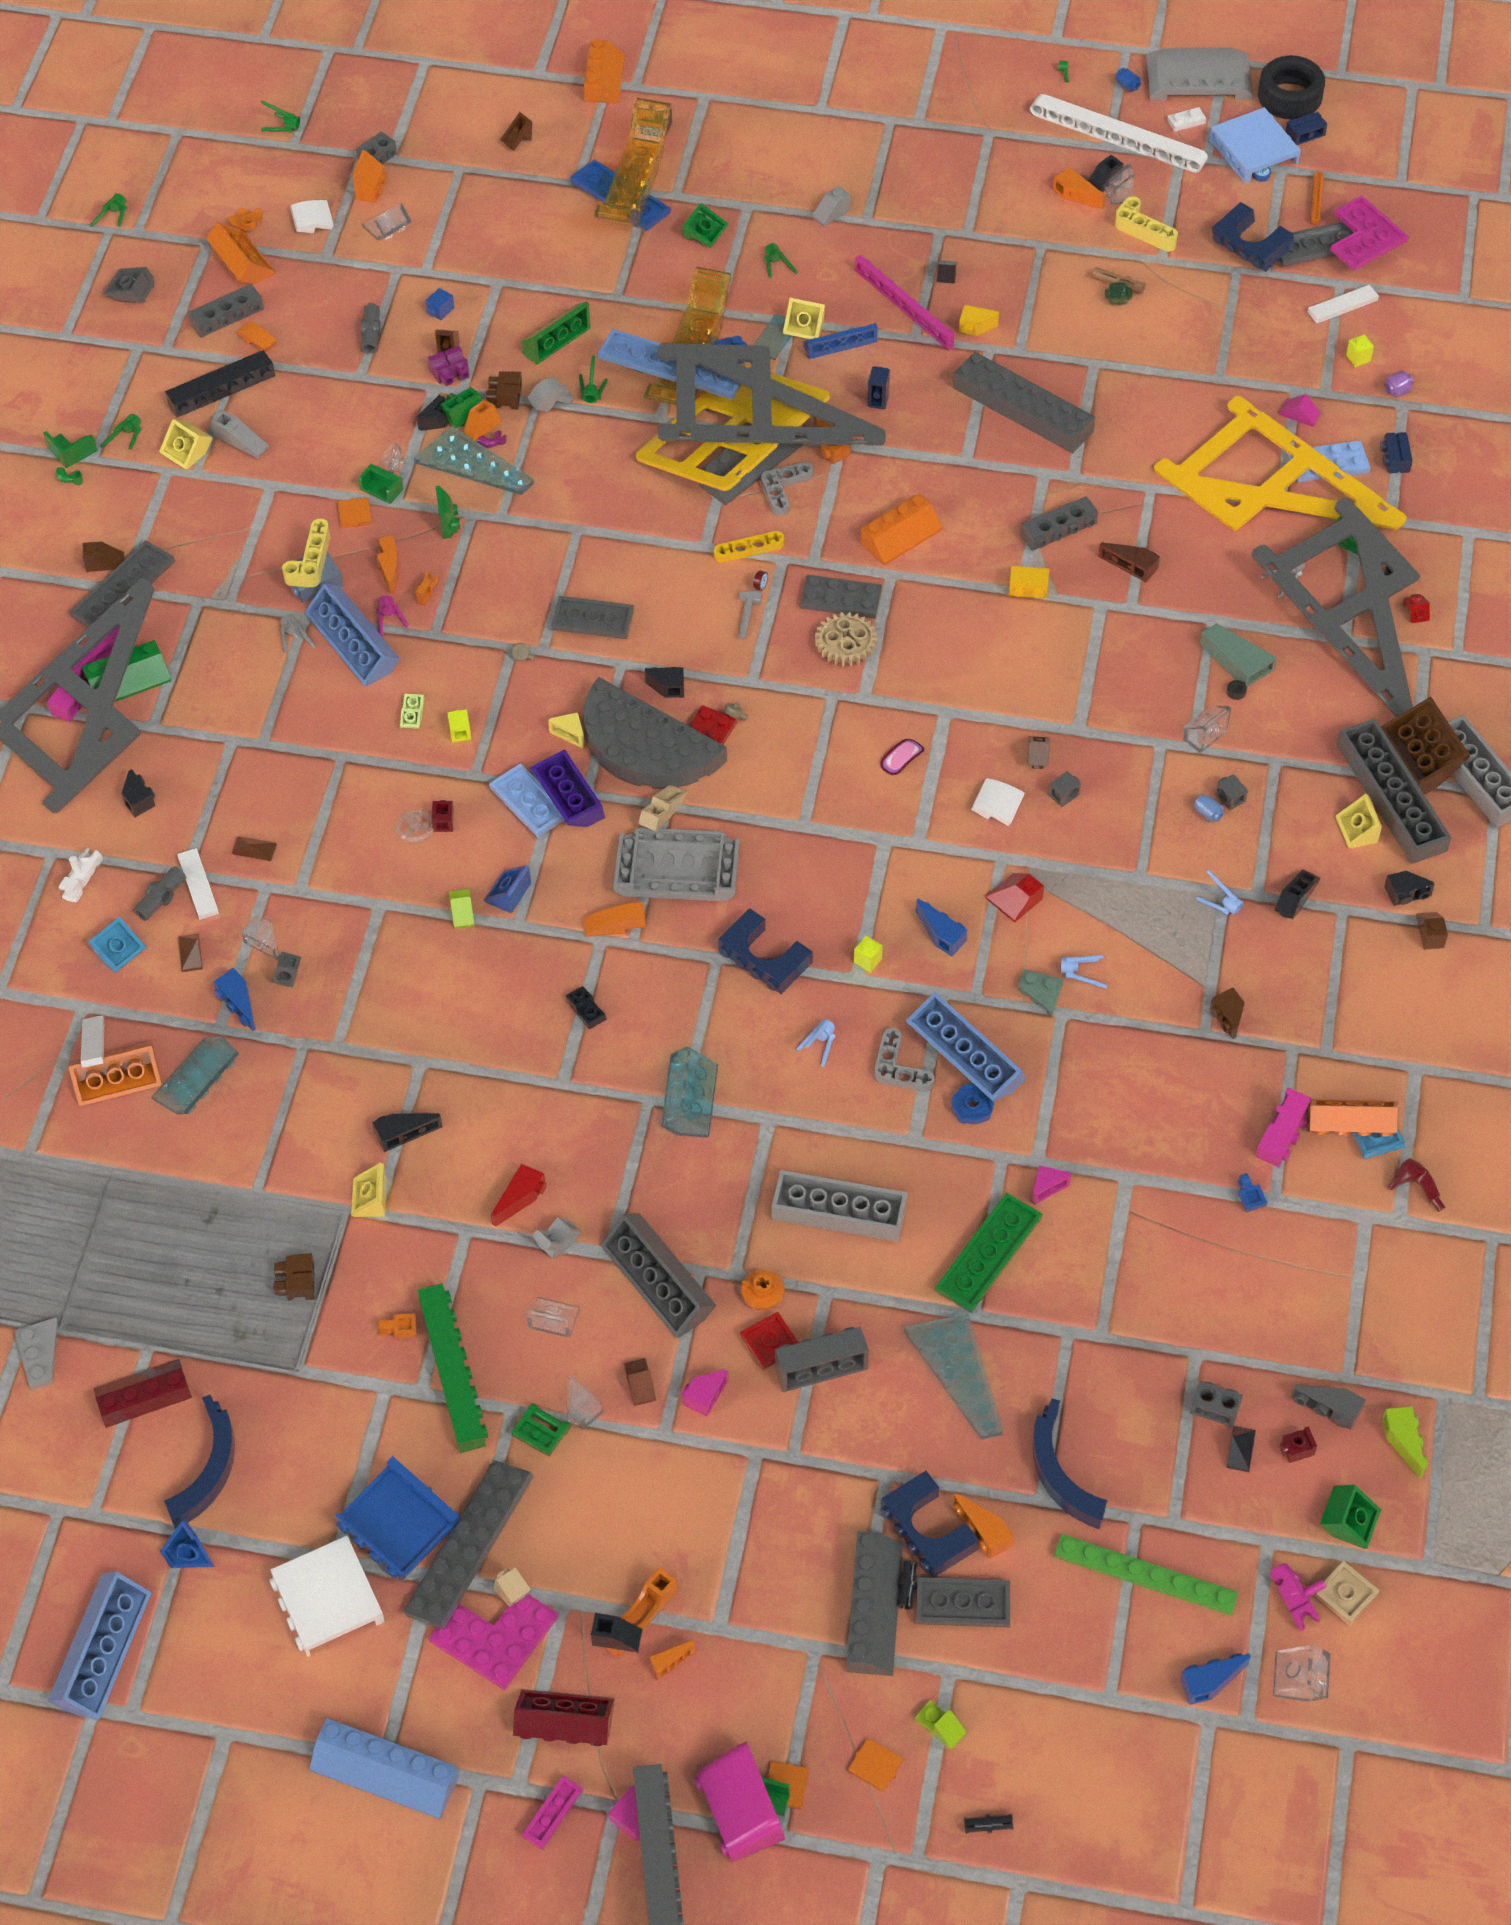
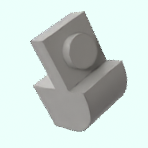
(547, 393)
(558, 1237)

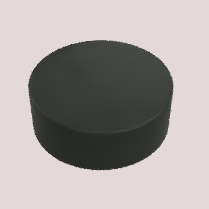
(1236, 690)

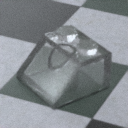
(388, 222)
(1207, 727)
(1302, 1673)

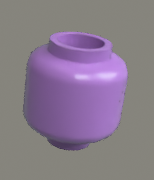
(1398, 383)

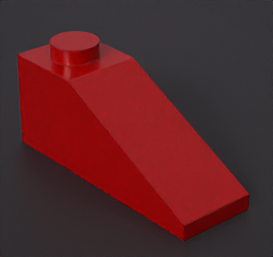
(521, 1192)

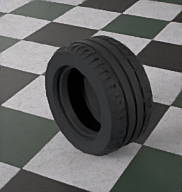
(1295, 71)

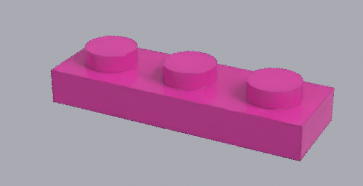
(552, 1812)

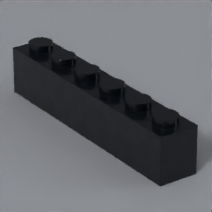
(220, 383)

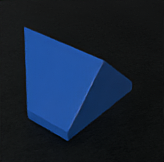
(185, 1549)

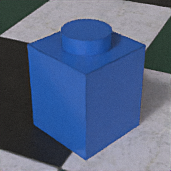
(440, 304)

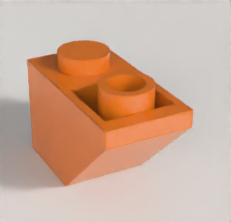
(481, 420)

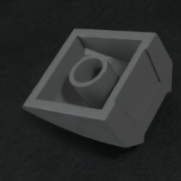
(131, 284)

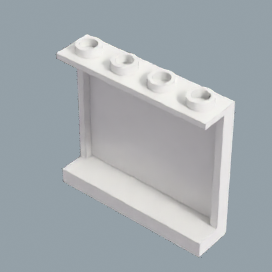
(325, 1594)

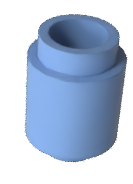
(1209, 808)

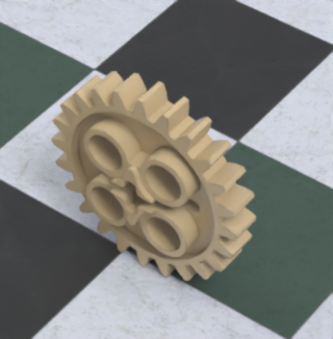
(846, 639)

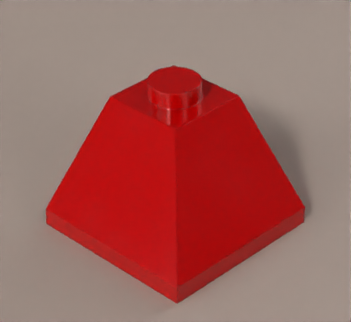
(1016, 895)

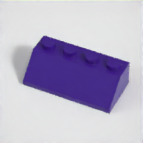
(568, 790)

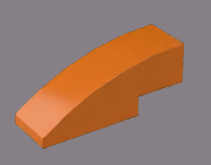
(388, 562)
(615, 920)

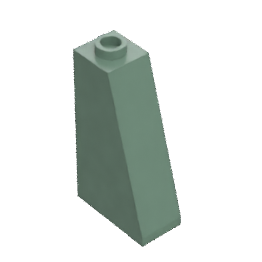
(1236, 655)

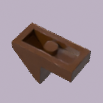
(519, 128)

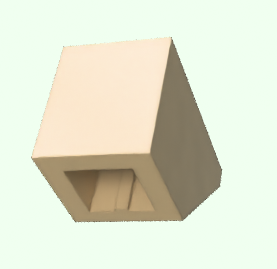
(511, 1586)

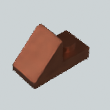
(640, 1381)

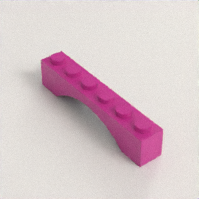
(63, 704)

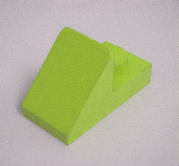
(461, 908)
(941, 1724)

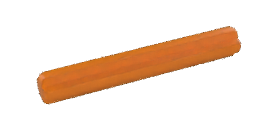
(1316, 198)

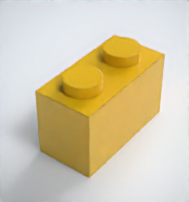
(1029, 582)

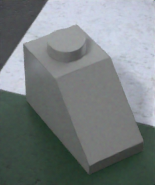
(832, 206)

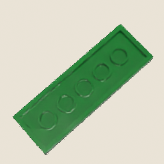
(988, 1252)

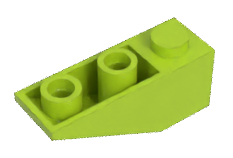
(1402, 1433)

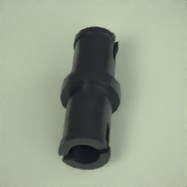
(907, 1585)
(988, 1823)

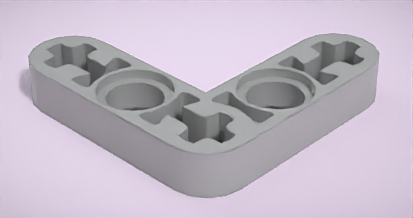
(778, 481)
(890, 1066)

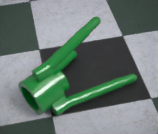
(290, 121)
(116, 203)
(775, 254)
(590, 392)
(130, 424)

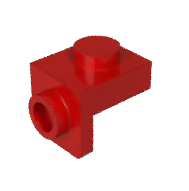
(1418, 607)

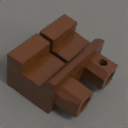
(508, 389)
(299, 1277)

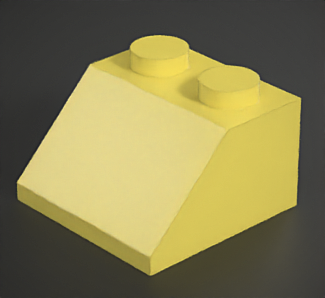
(185, 443)

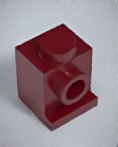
(442, 816)
(1297, 1452)

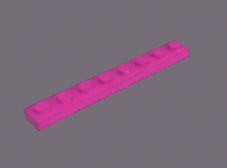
(904, 302)

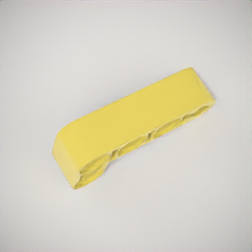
(1142, 227)
(309, 571)

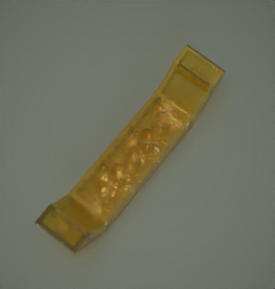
(637, 165)
(699, 324)

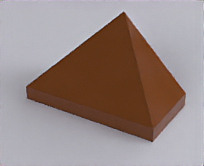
(254, 848)
(190, 952)

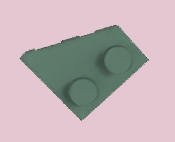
(1041, 989)

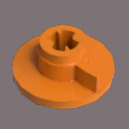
(762, 1289)

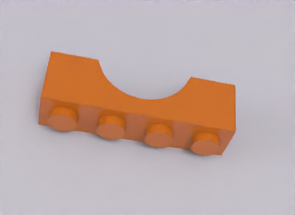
(653, 1598)

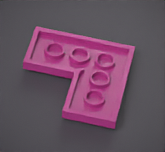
(1372, 234)
(499, 1649)

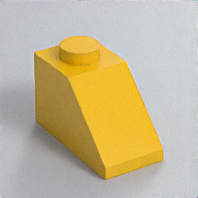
(977, 320)

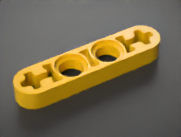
(750, 549)

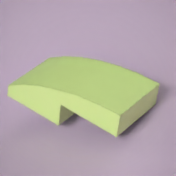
(412, 711)

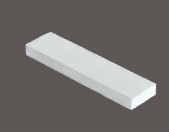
(1343, 304)
(198, 884)
(92, 1041)

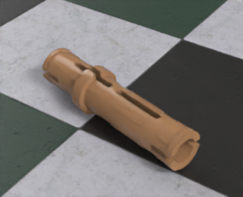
(1109, 277)

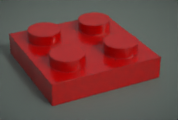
(713, 724)
(766, 1337)

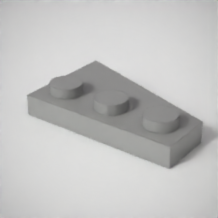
(38, 1351)

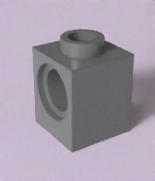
(1064, 789)
(1231, 792)
(286, 969)

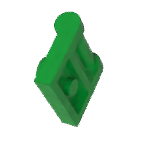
(536, 1434)

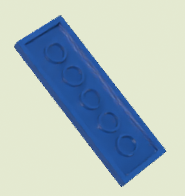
(596, 181)

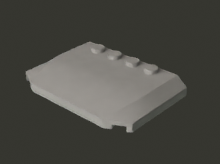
(1198, 72)
(676, 864)

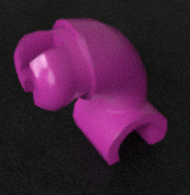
(489, 443)

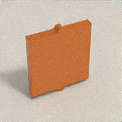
(354, 512)
(875, 1765)
(792, 1775)

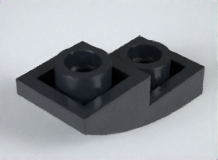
(585, 1007)

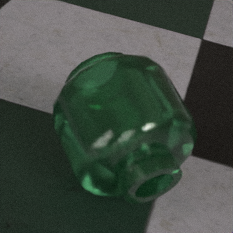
(1118, 293)

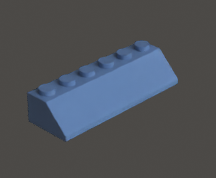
(351, 634)
(966, 1048)
(100, 1646)
(383, 1768)

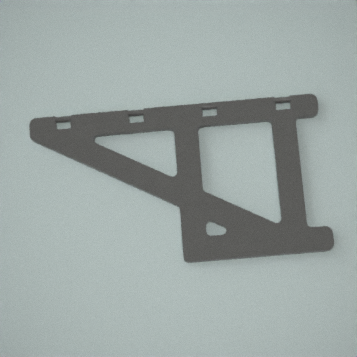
(724, 361)
(1373, 552)
(91, 754)

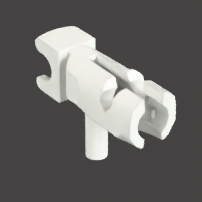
(80, 874)

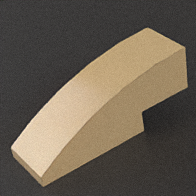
(662, 807)

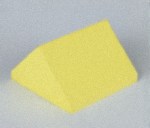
(804, 319)
(1360, 823)
(369, 1193)

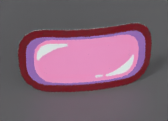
(901, 756)

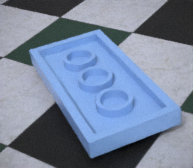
(1347, 455)
(527, 800)

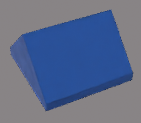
(509, 888)

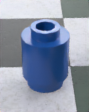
(1128, 79)

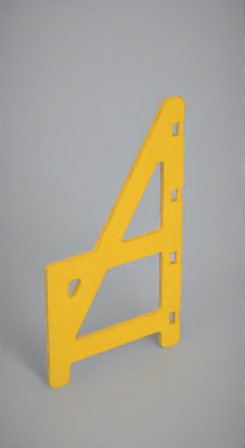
(1213, 493)

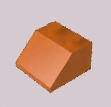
(368, 178)

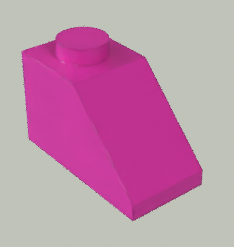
(704, 1391)

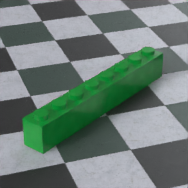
(451, 1368)

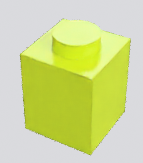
(1359, 350)
(459, 725)
(868, 954)

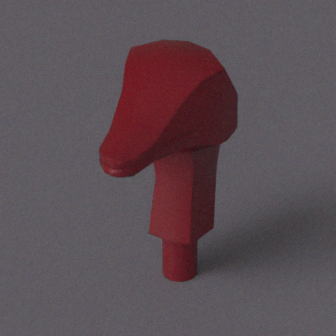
(1415, 1172)

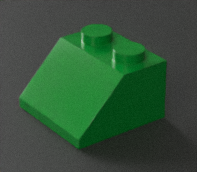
(1350, 1515)

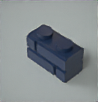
(1306, 128)
(878, 387)
(1397, 452)

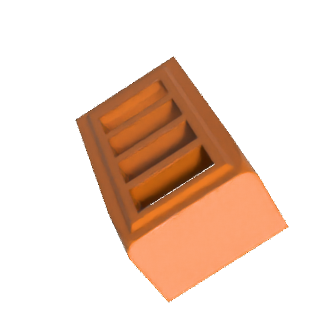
(670, 1658)

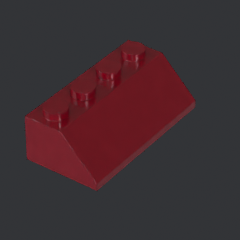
(142, 1393)
(563, 1717)

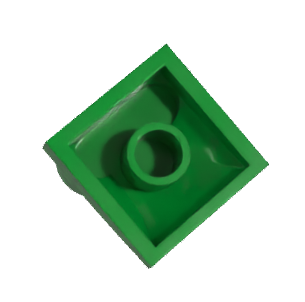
(704, 226)
(447, 513)

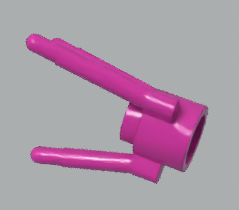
(387, 607)

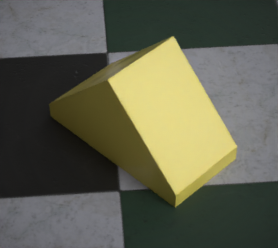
(568, 728)

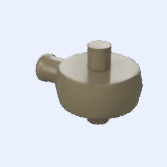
(521, 652)
(735, 711)

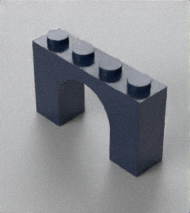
(1261, 253)
(775, 973)
(934, 1553)

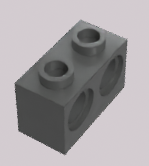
(380, 147)
(1214, 1409)

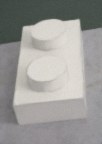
(1186, 119)

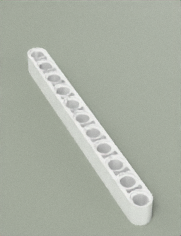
(1119, 133)

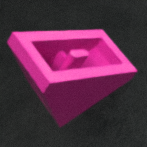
(1300, 410)
(1049, 1182)
(625, 1814)

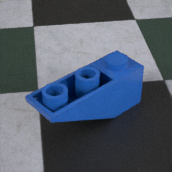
(943, 930)
(234, 991)
(1206, 1681)

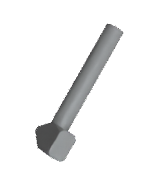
(749, 597)

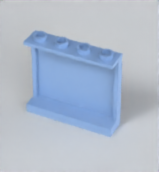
(1253, 143)

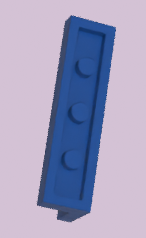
(841, 341)

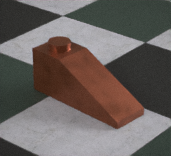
(1131, 559)

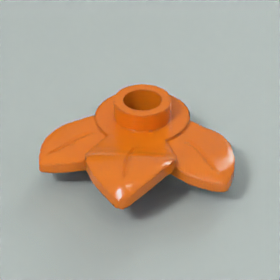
(246, 220)

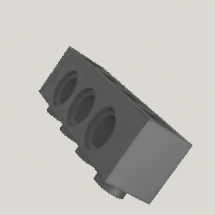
(226, 310)
(1059, 523)

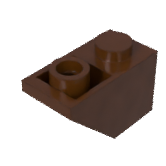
(1228, 1010)

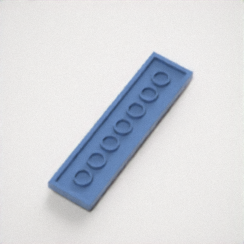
(643, 356)

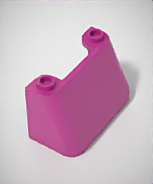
(739, 1803)

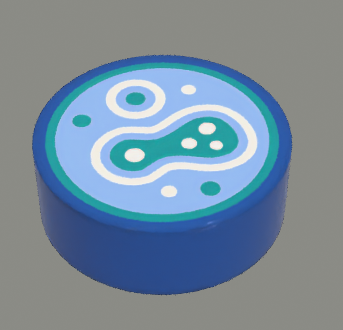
(1262, 175)

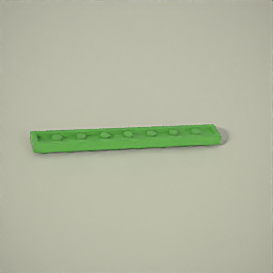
(1146, 1574)

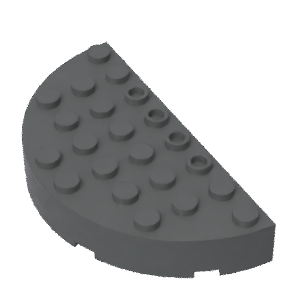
(645, 743)

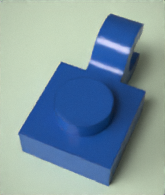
(1250, 1195)

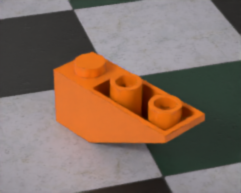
(1077, 189)
(989, 1528)

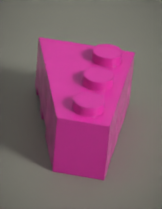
(1284, 1128)

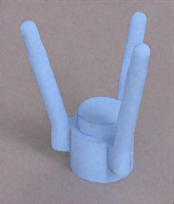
(1231, 902)
(1070, 965)
(822, 1032)

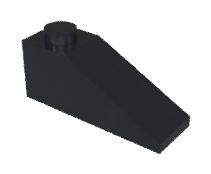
(1296, 894)
(402, 1128)

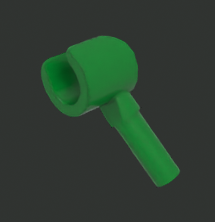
(1063, 66)

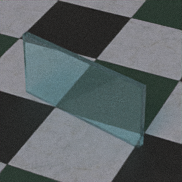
(774, 336)

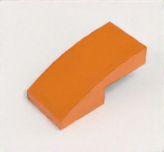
(257, 335)

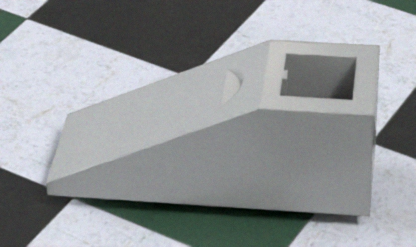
(236, 433)

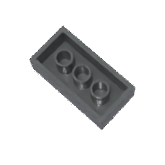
(821, 1359)

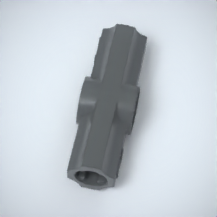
(370, 328)
(159, 893)

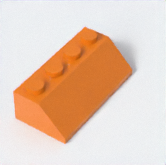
(603, 72)
(239, 254)
(900, 529)
(121, 1074)
(1354, 1116)

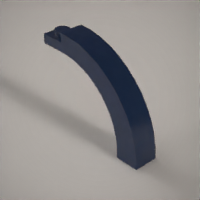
(211, 1481)
(1059, 1486)

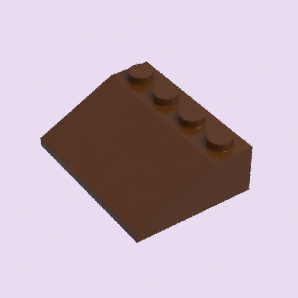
(1426, 744)

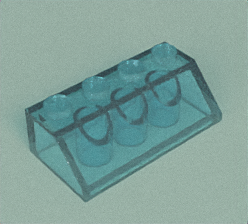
(196, 1075)
(689, 1094)

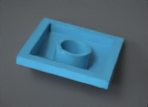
(116, 945)

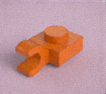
(425, 589)
(403, 1326)

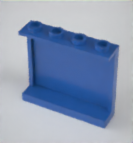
(397, 1520)

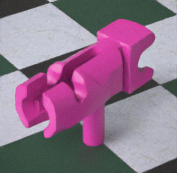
(1295, 1594)

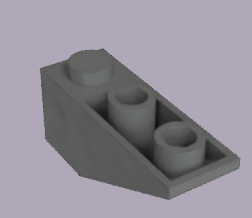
(1334, 1403)

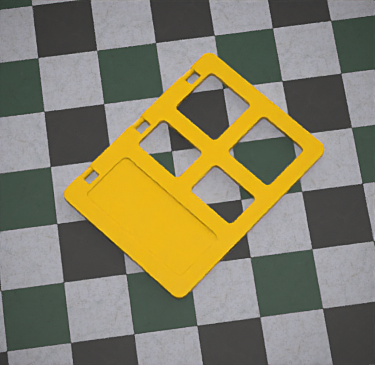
(741, 411)

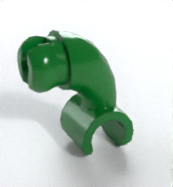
(76, 477)

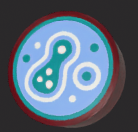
(760, 580)

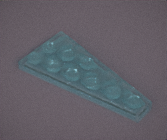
(465, 458)
(955, 1360)

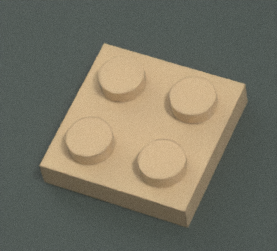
(1347, 1593)

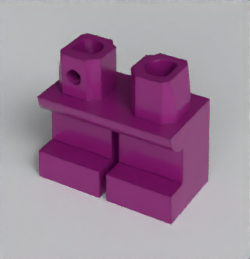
(449, 365)

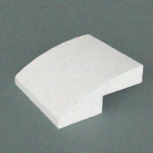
(311, 215)
(998, 801)

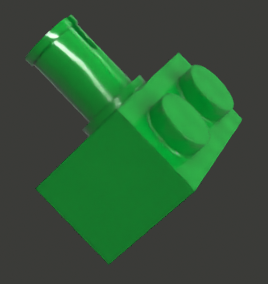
(458, 406)

